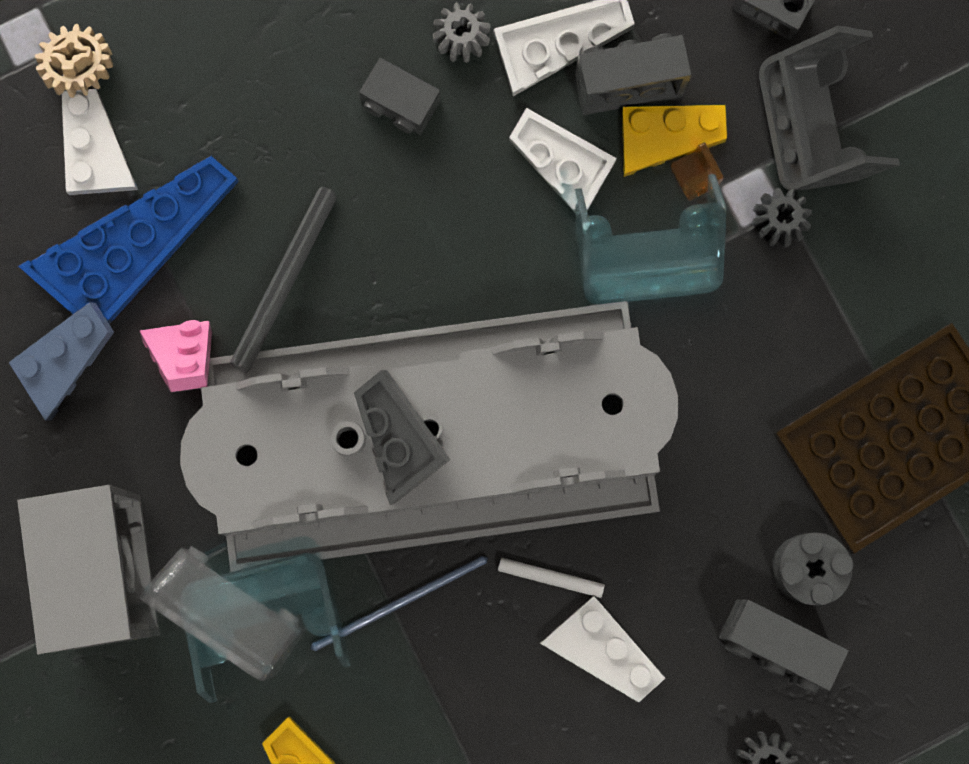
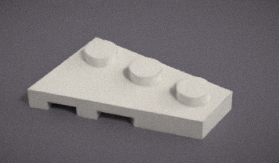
(91, 148)
(561, 157)
(604, 650)

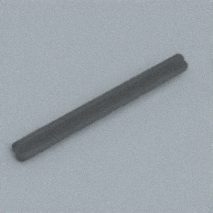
(283, 280)

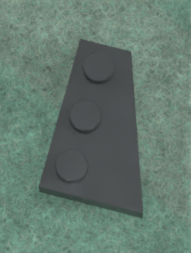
(400, 437)

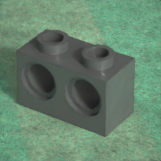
(774, 15)

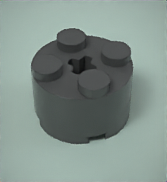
(832, 567)

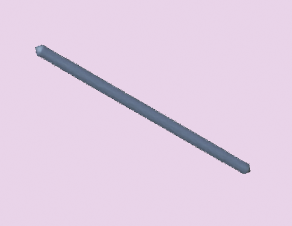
(403, 601)

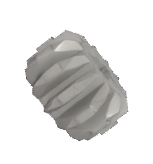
(453, 23)

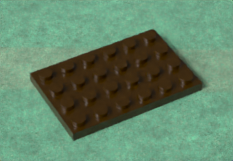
(888, 440)

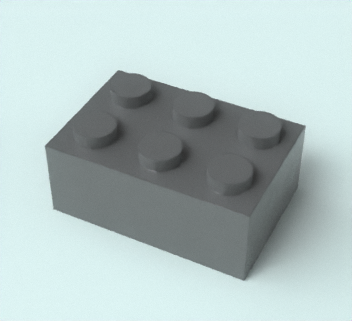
(632, 73)
(782, 646)

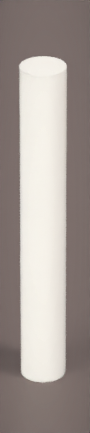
(551, 577)

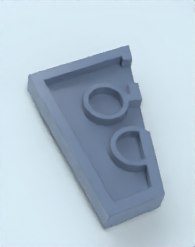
(59, 358)

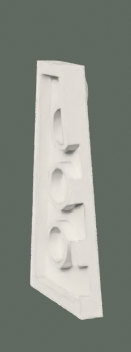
(554, 40)

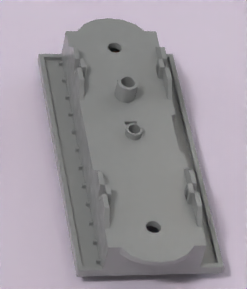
(511, 412)

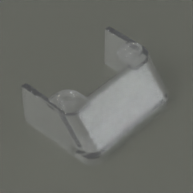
(223, 614)

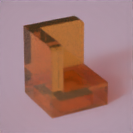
(693, 171)

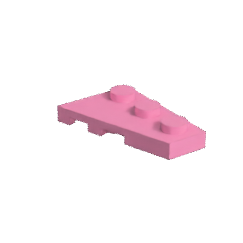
(181, 353)

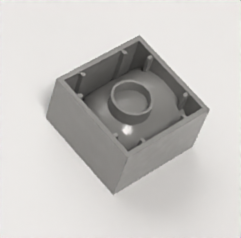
(87, 568)

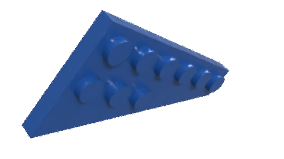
(129, 246)

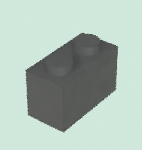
(399, 97)

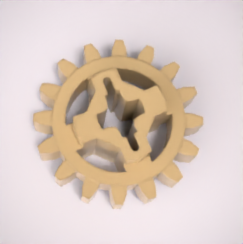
(73, 58)

